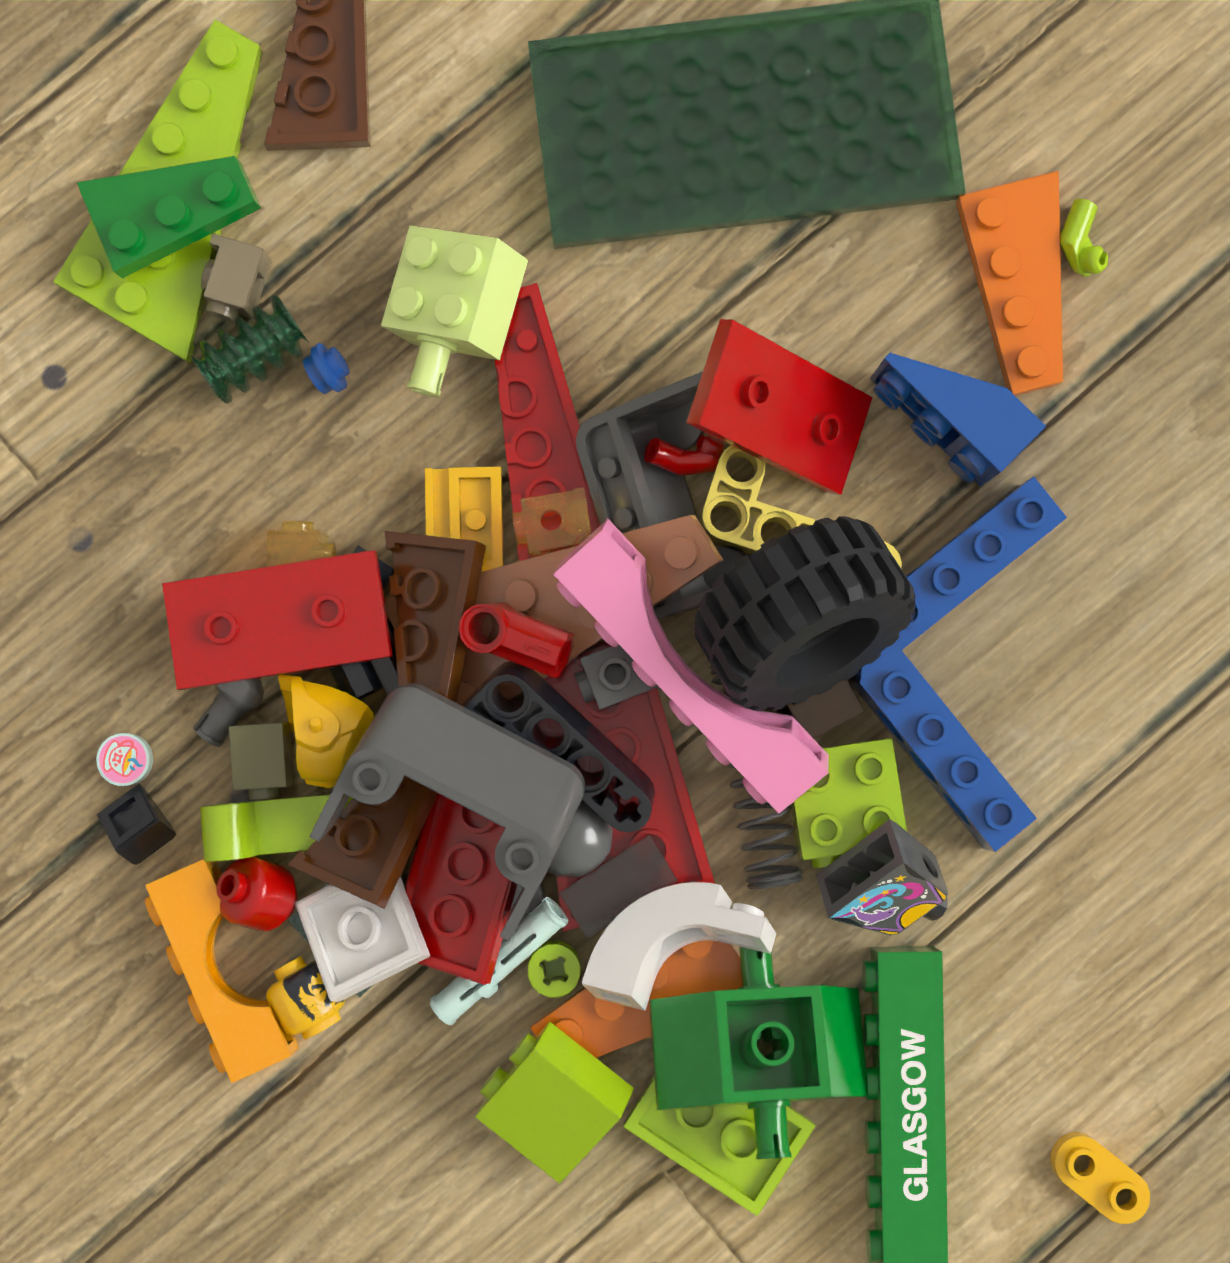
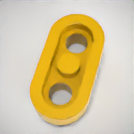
(1101, 1179)

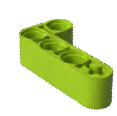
(260, 827)

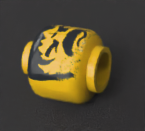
(302, 999)

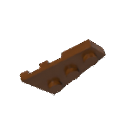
(432, 590)

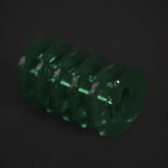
(250, 349)

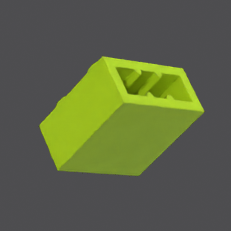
(848, 801)
(553, 1101)

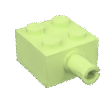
(452, 298)

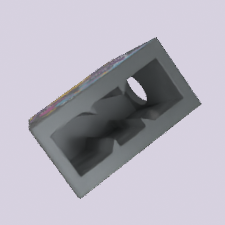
(884, 882)

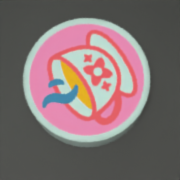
(124, 759)

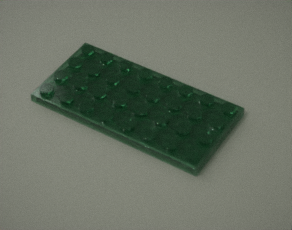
(745, 120)

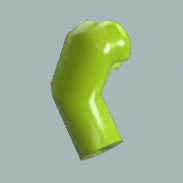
(1075, 242)

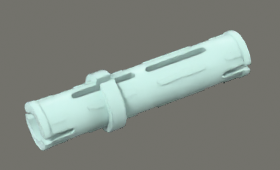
(529, 936)

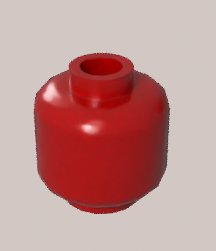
(256, 894)

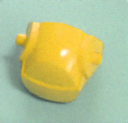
(325, 728)

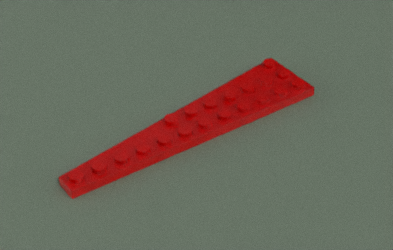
(542, 461)

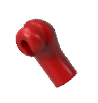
(683, 461)

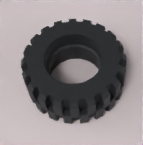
(803, 613)

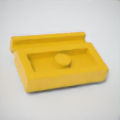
(467, 507)

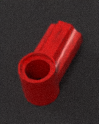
(519, 638)

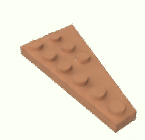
(674, 557)

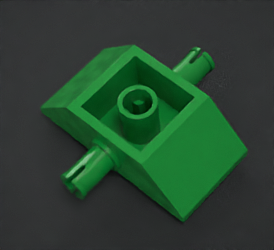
(711, 1056)

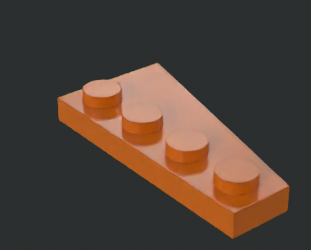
(1018, 270)
(609, 1026)

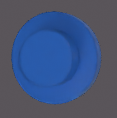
(326, 368)

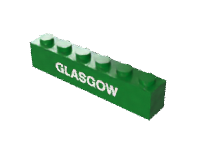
(907, 1105)

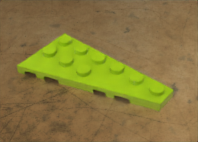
(194, 124)

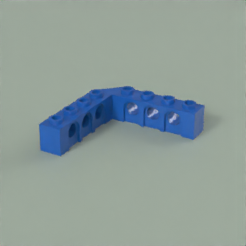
(912, 707)

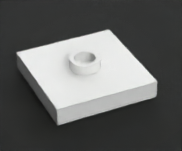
(358, 940)

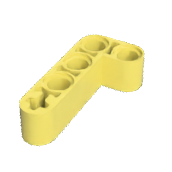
(751, 513)

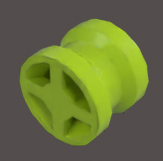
(559, 960)

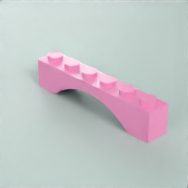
(765, 747)

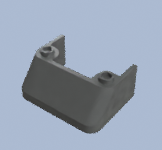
(637, 492)
(472, 765)

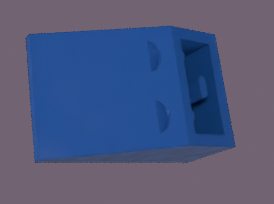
(966, 417)

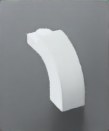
(660, 924)

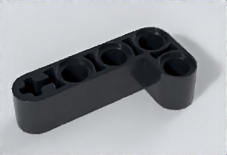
(578, 740)

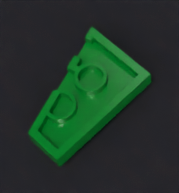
(165, 209)

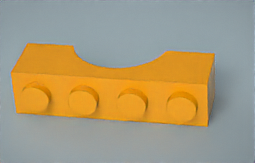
(241, 1027)

